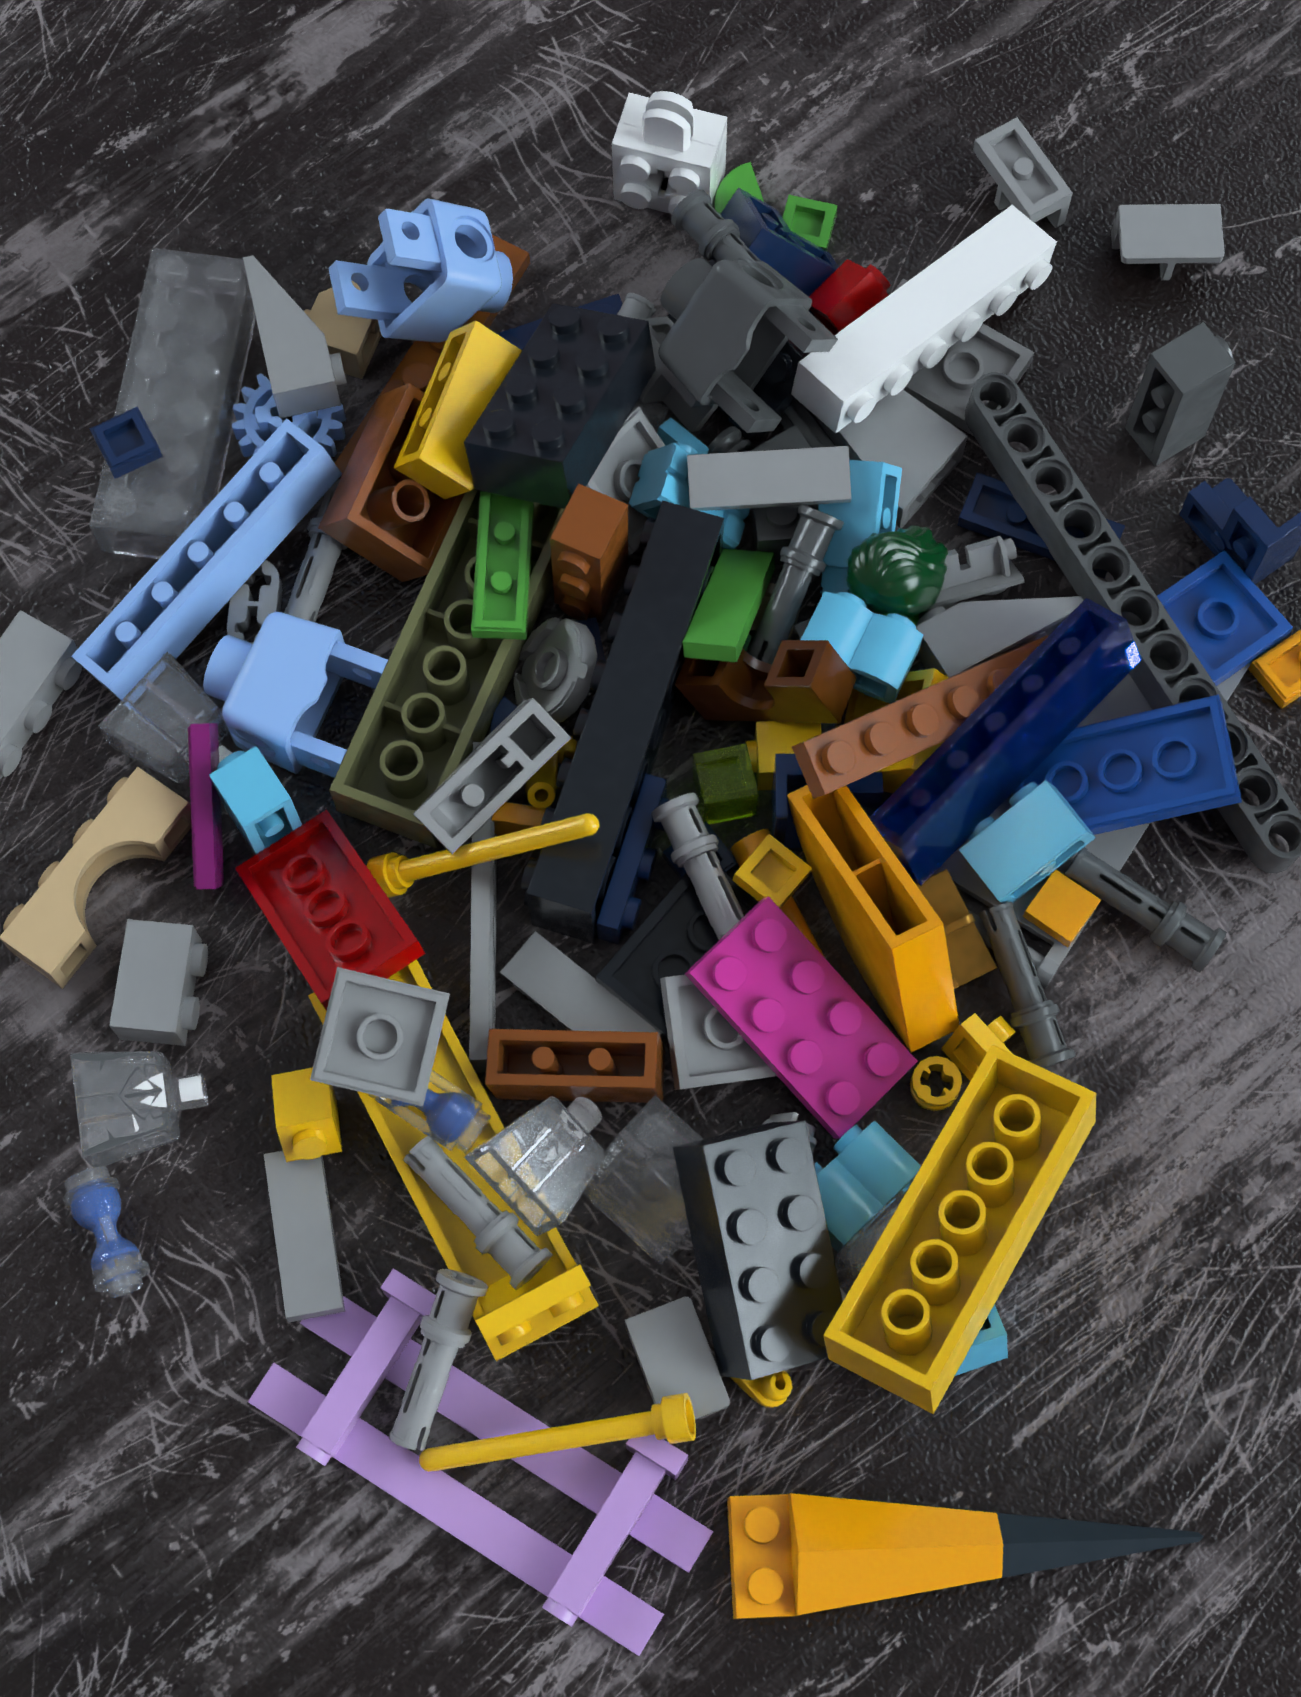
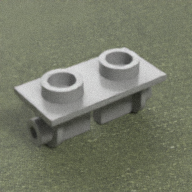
(985, 573)

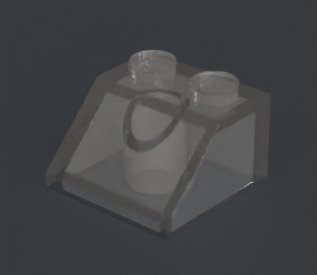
(641, 1182)

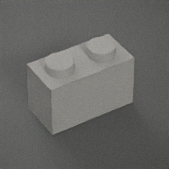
(158, 982)

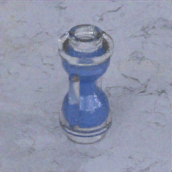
(451, 1117)
(96, 1207)

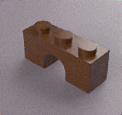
(801, 685)

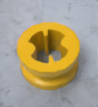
(922, 1093)

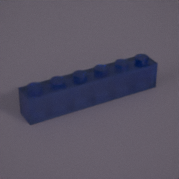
(1006, 738)

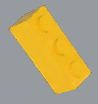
(456, 396)

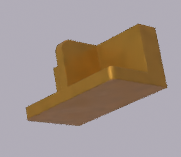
(965, 946)

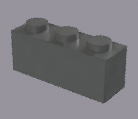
(1180, 393)

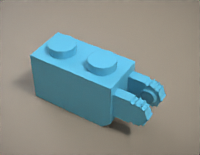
(871, 510)

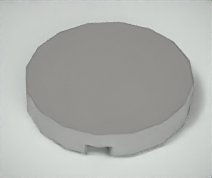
(557, 667)

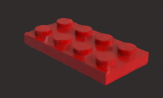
(328, 906)

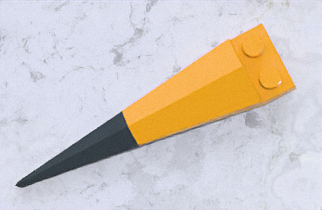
(835, 1553)

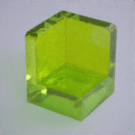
(725, 784)

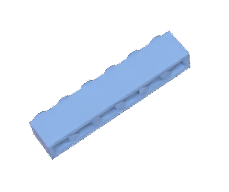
(210, 559)

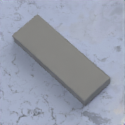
(769, 478)
(568, 991)
(304, 1237)

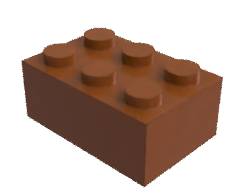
(381, 509)

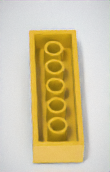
(961, 1228)

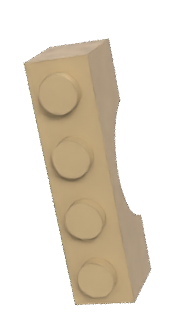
(137, 822)

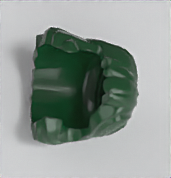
(898, 571)

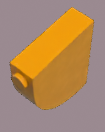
(879, 915)

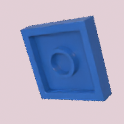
(1224, 616)

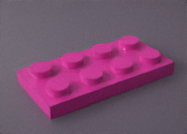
(801, 1017)

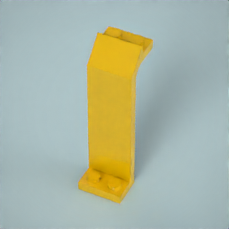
(504, 1315)

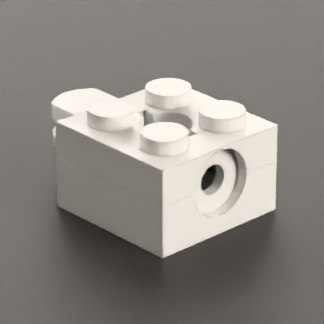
(666, 140)

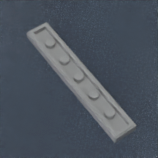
(482, 951)

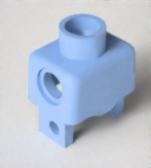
(442, 252)
(284, 687)

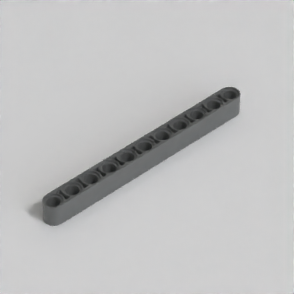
(1126, 593)

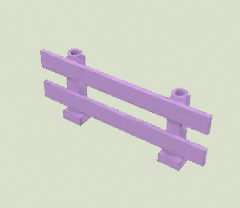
(623, 1501)

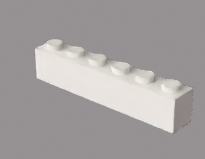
(924, 319)

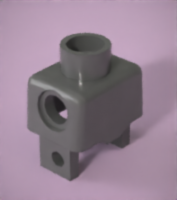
(731, 330)

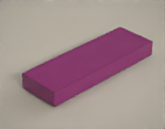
(205, 806)

